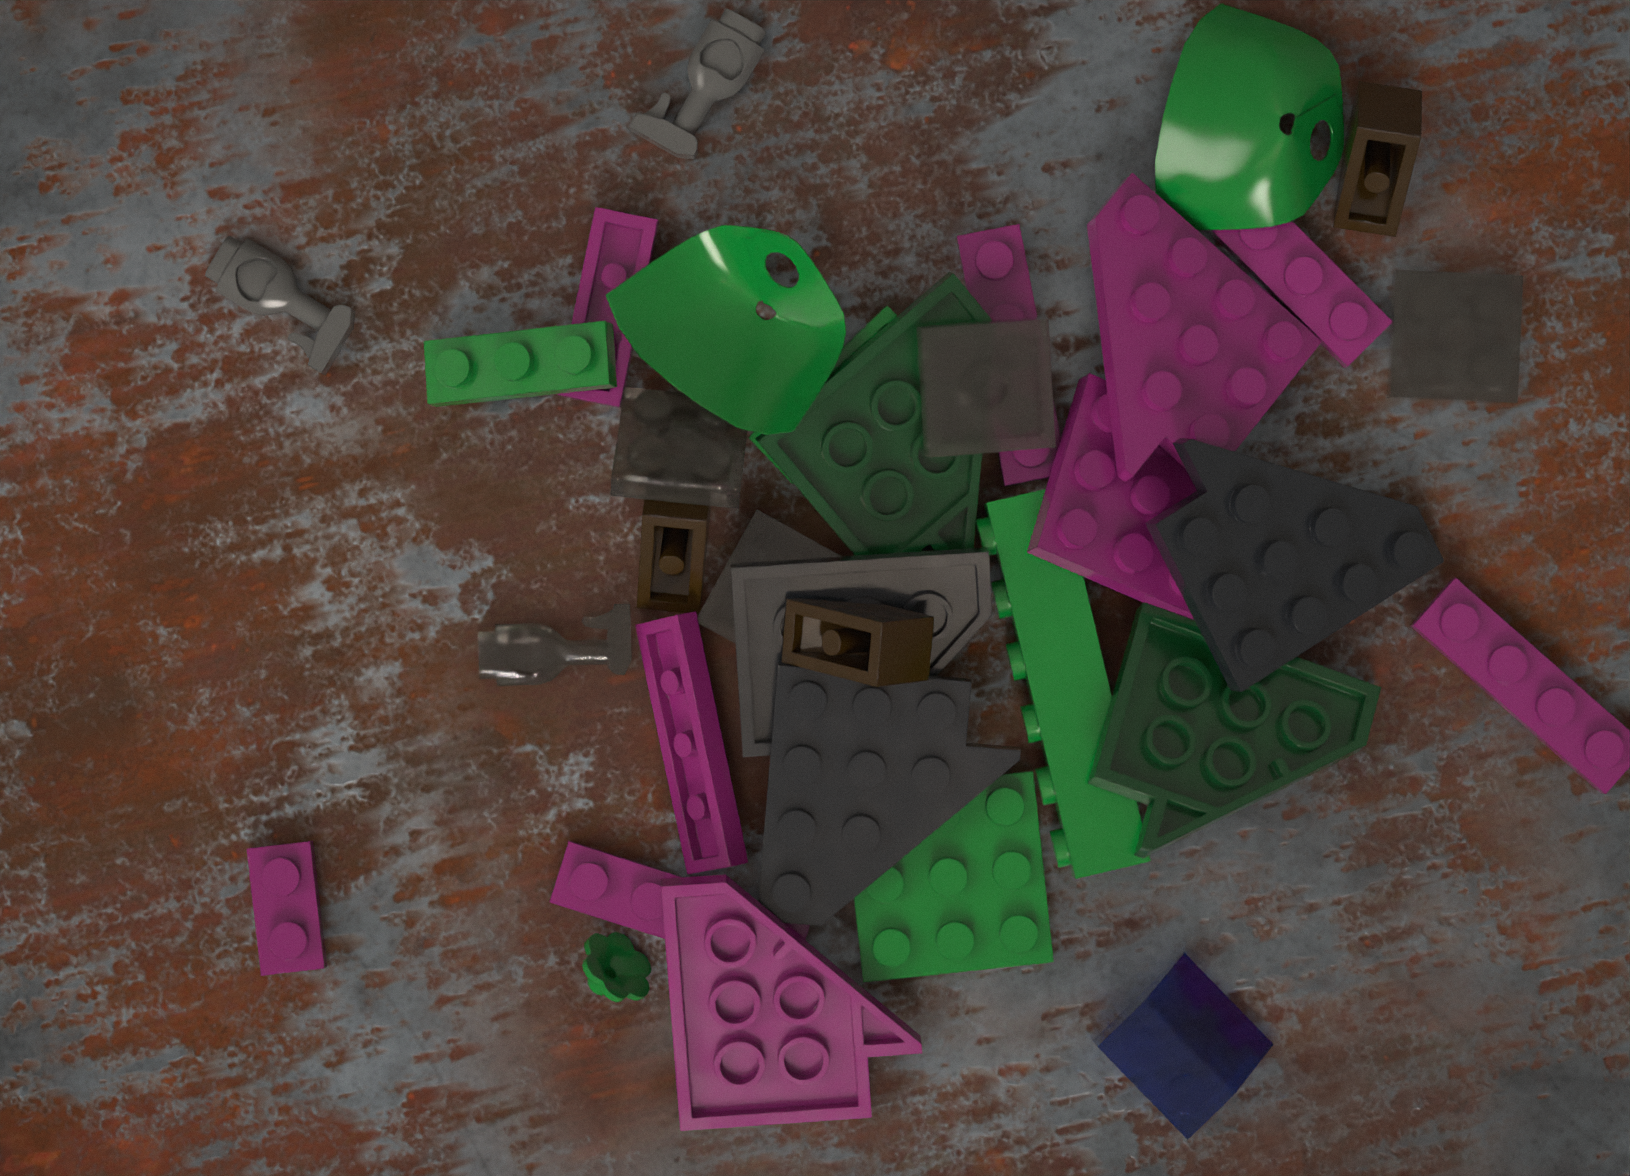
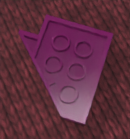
(1182, 332)
(1097, 520)
(763, 1016)

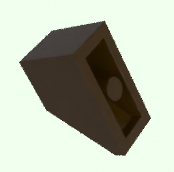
(1378, 158)
(672, 556)
(858, 641)

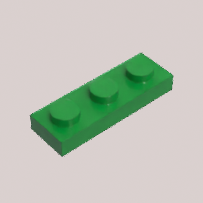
(520, 364)

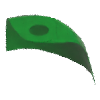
(1220, 131)
(701, 331)

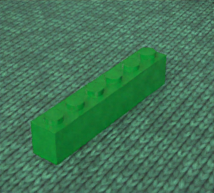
(1066, 687)

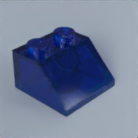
(1184, 1045)

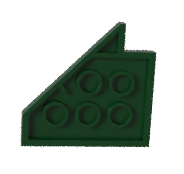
(863, 443)
(1210, 751)

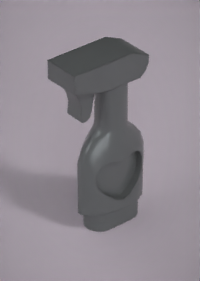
(715, 71)
(268, 287)

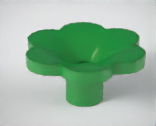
(615, 967)

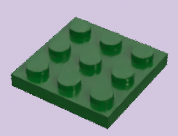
(963, 894)

